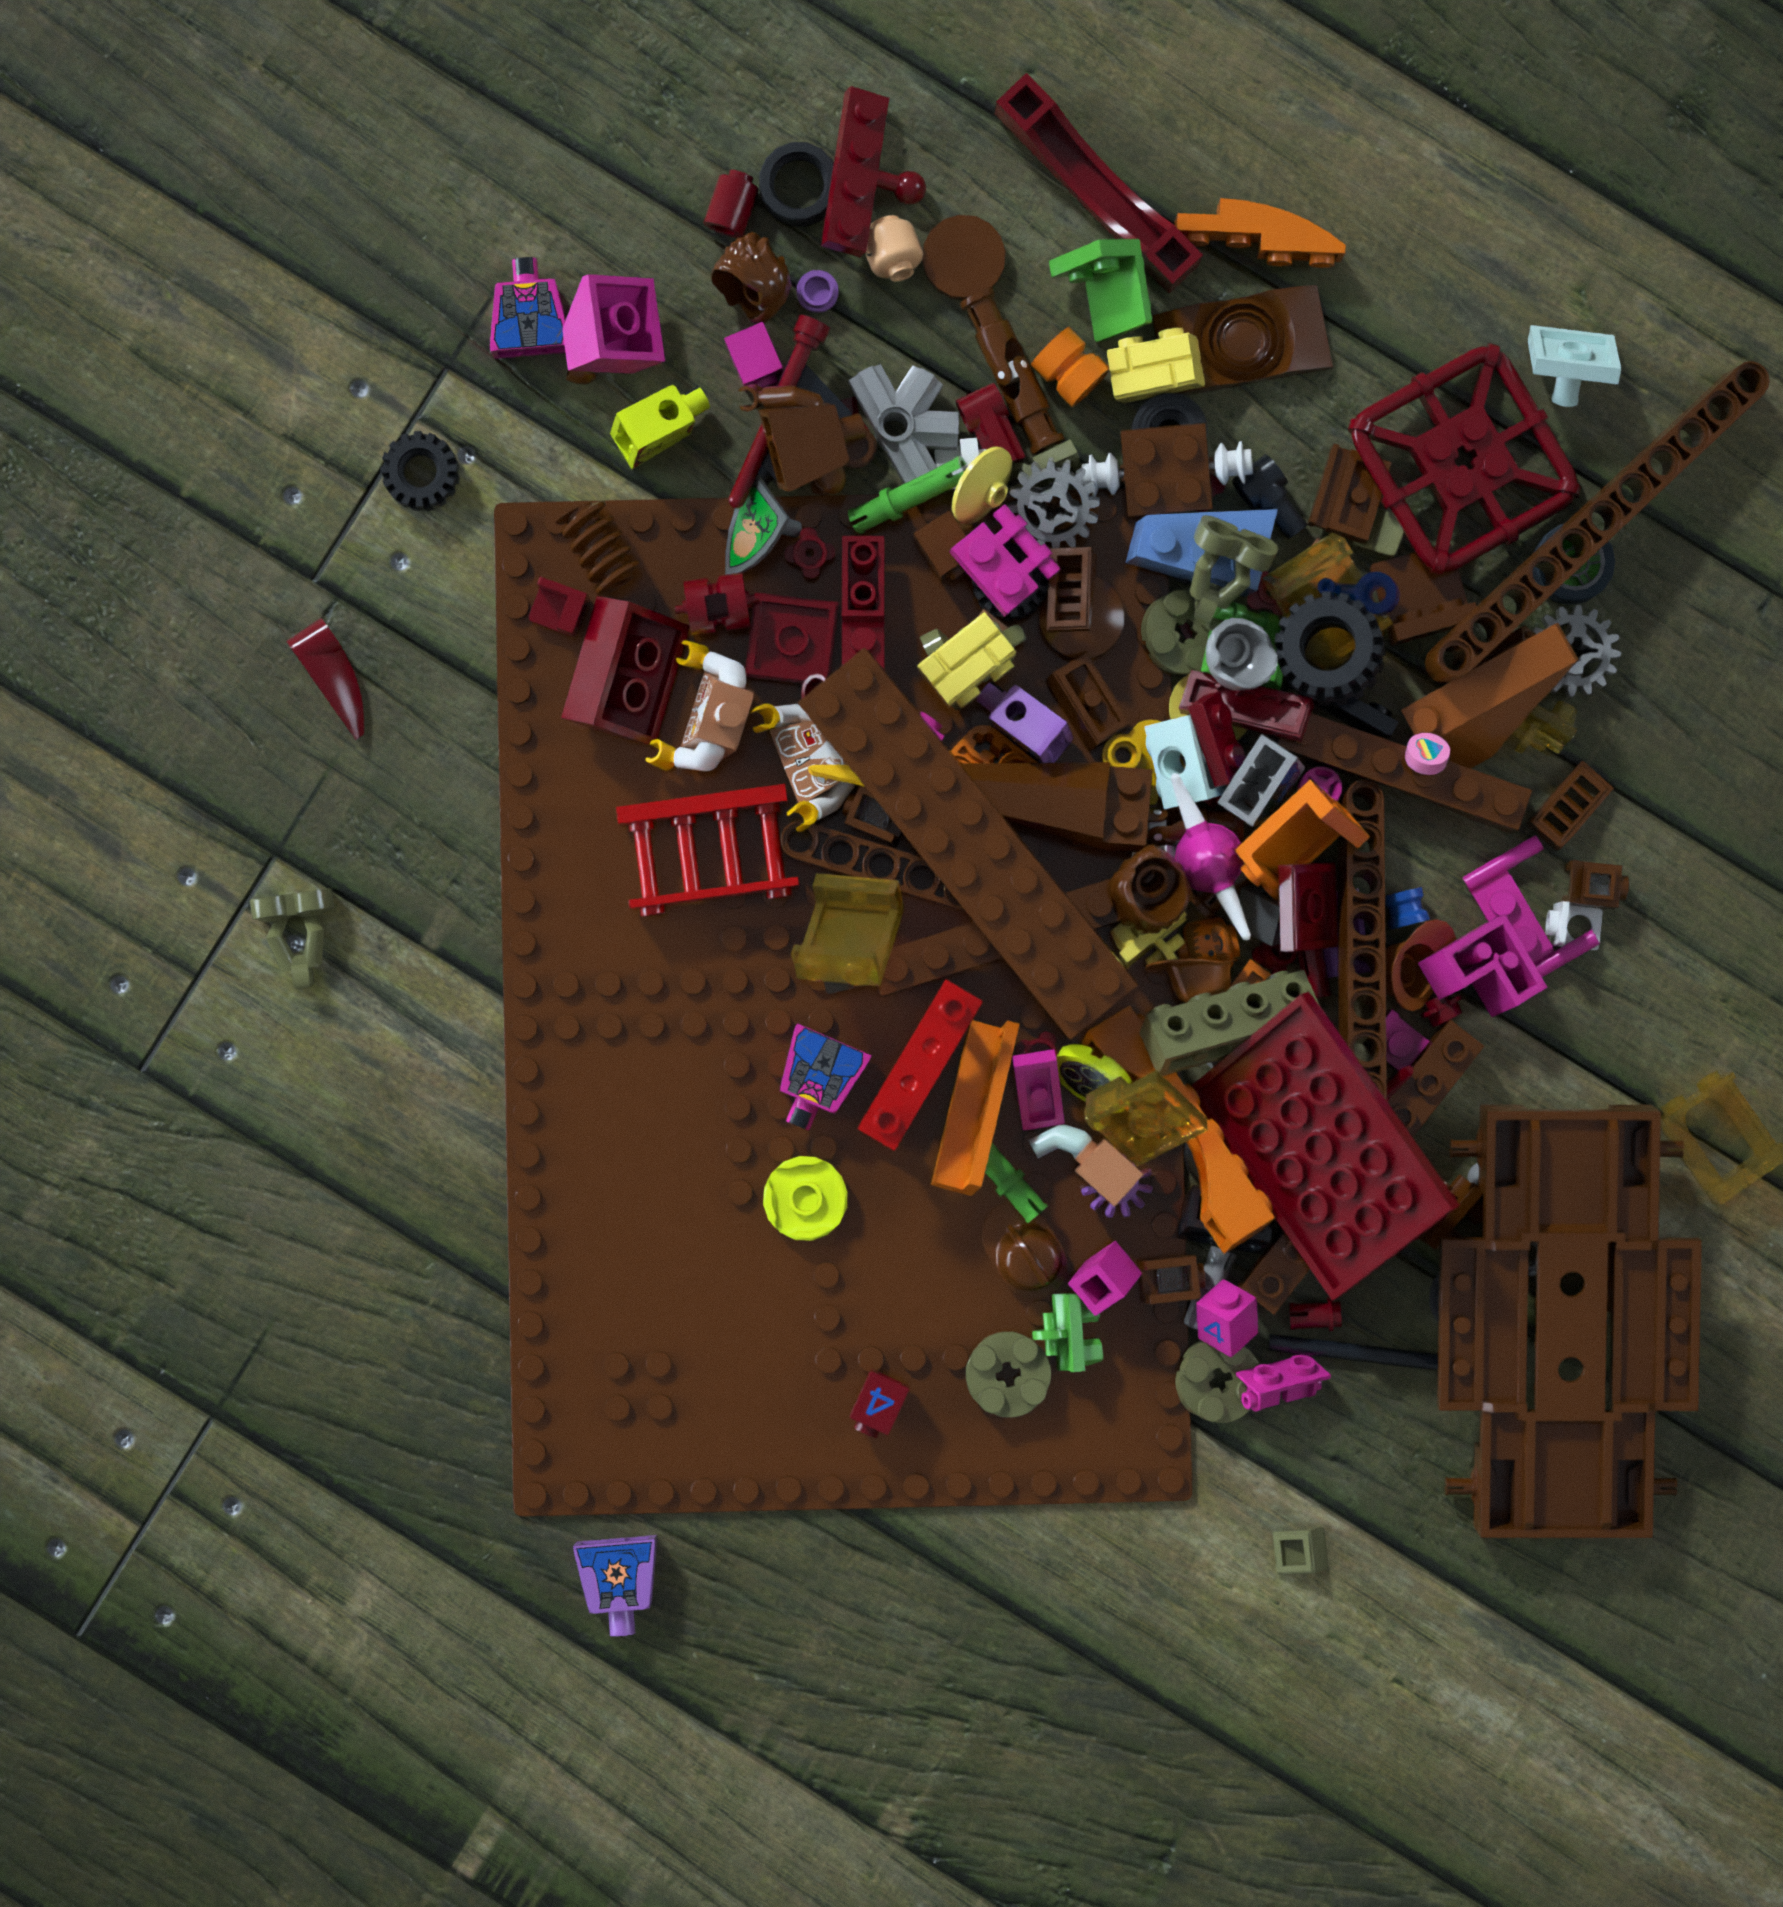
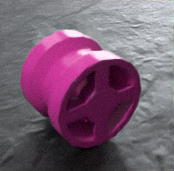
(1325, 778)

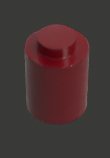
(731, 204)

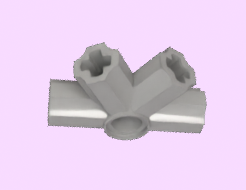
(909, 407)

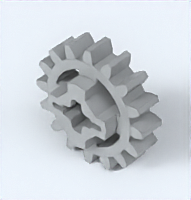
(1071, 510)
(1596, 652)

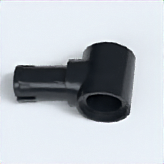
(1267, 491)

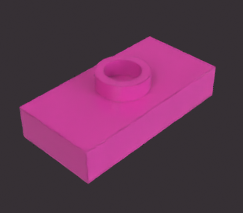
(1038, 1089)

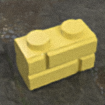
(1155, 366)
(968, 661)

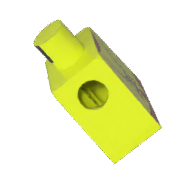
(644, 432)

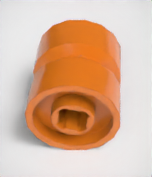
(1067, 364)

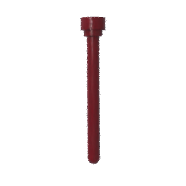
(809, 335)

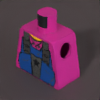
(527, 314)
(819, 1074)

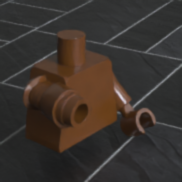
(805, 437)

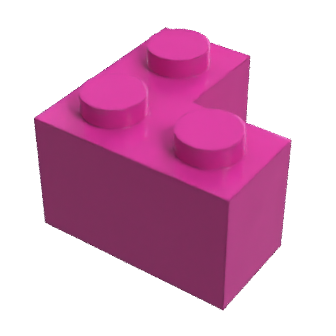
(1491, 961)

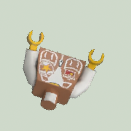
(716, 715)
(799, 747)

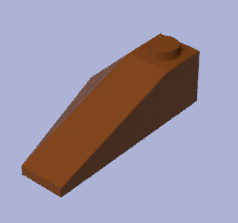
(1493, 699)

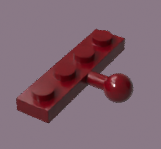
(858, 173)

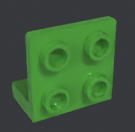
(1113, 284)

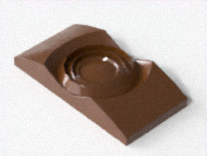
(1254, 336)

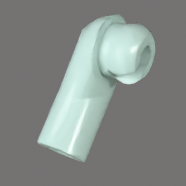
(1062, 1137)

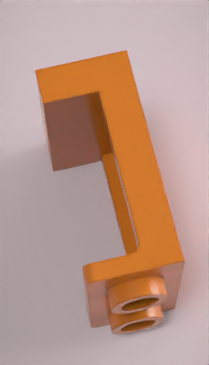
(1297, 836)

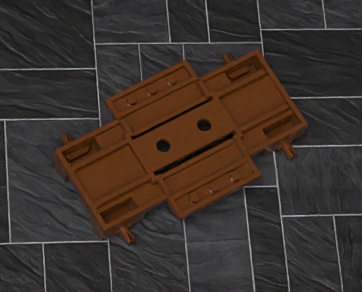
(1571, 1188)

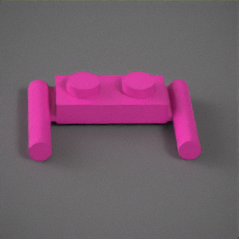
(1498, 894)

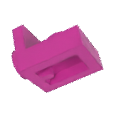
(1402, 1042)

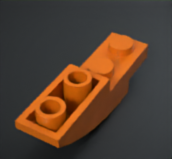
(1278, 233)

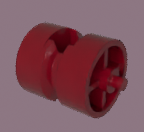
(717, 604)

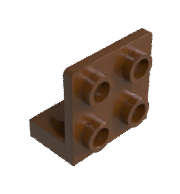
(1426, 600)

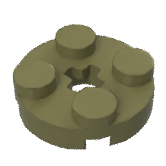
(1163, 640)
(1194, 1386)
(1029, 1387)

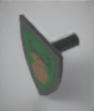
(756, 529)

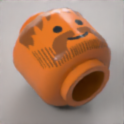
(1209, 941)

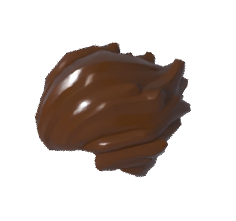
(752, 277)
(1150, 890)

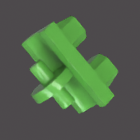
(1065, 1335)

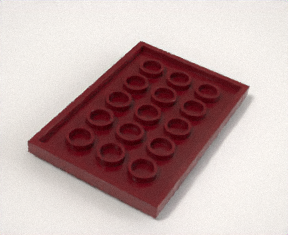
(1323, 1146)

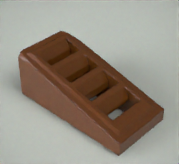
(1072, 558)
(1546, 830)

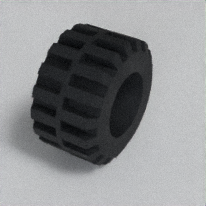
(1323, 614)

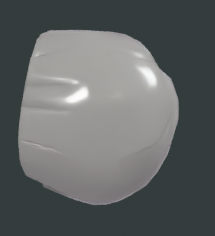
(1240, 655)

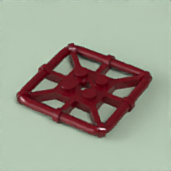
(1491, 462)

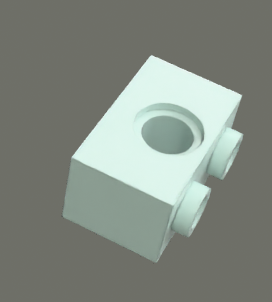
(1165, 744)

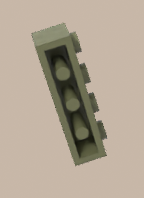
(1217, 1024)

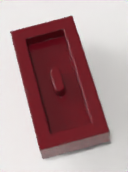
(1216, 736)

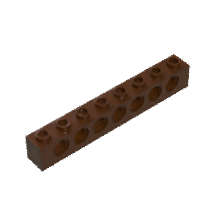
(1435, 1073)

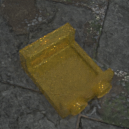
(1300, 579)
(850, 930)

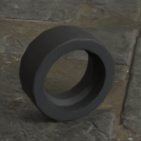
(769, 170)

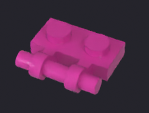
(996, 569)

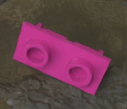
(1294, 1377)

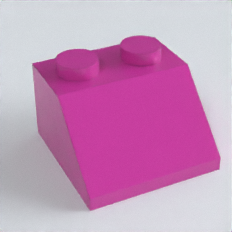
(613, 326)

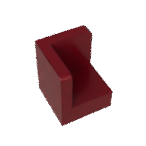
(559, 607)

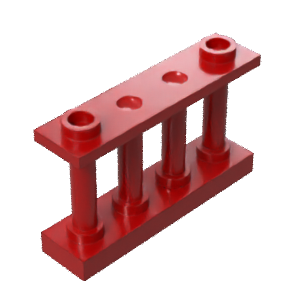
(682, 815)
(920, 1065)

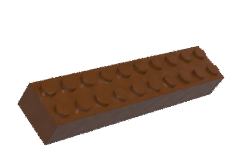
(968, 843)

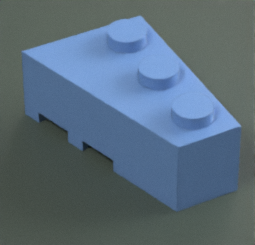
(1168, 544)

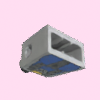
(1262, 782)

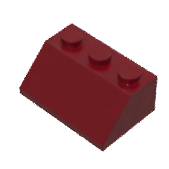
(625, 670)

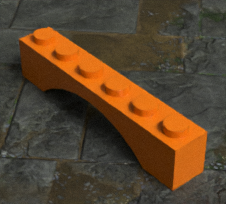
(1229, 1201)

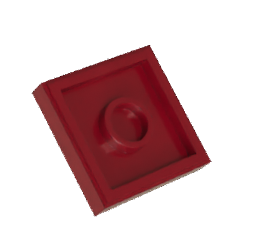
(790, 638)
(1308, 906)

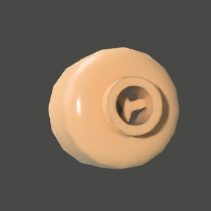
(893, 248)

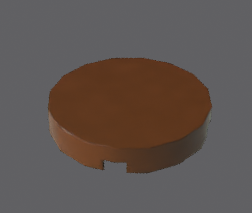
(963, 256)

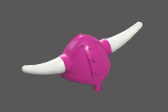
(1210, 857)

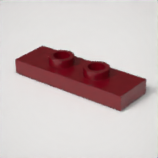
(1255, 709)

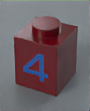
(878, 1404)

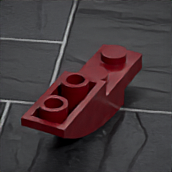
(863, 596)

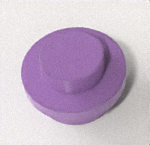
(817, 291)

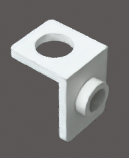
(1561, 914)

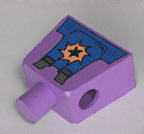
(1038, 733)
(617, 1578)

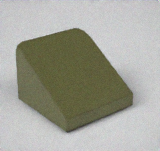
(1384, 536)
(1300, 1550)

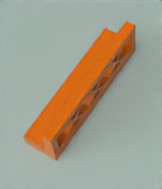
(974, 1107)

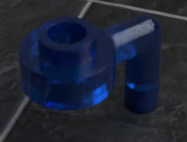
(1364, 590)

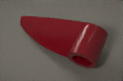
(331, 672)

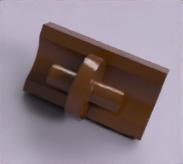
(1470, 1207)

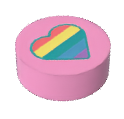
(1427, 753)

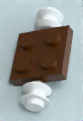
(1168, 469)

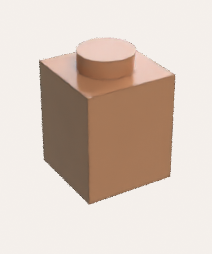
(1107, 1170)

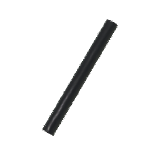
(1353, 1352)

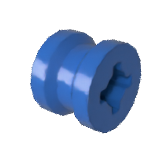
(1405, 908)

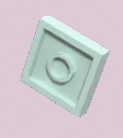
(1573, 358)

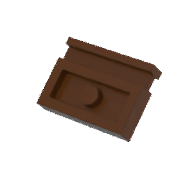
(1346, 496)

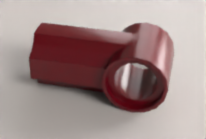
(987, 419)

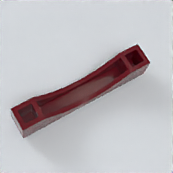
(1062, 150)

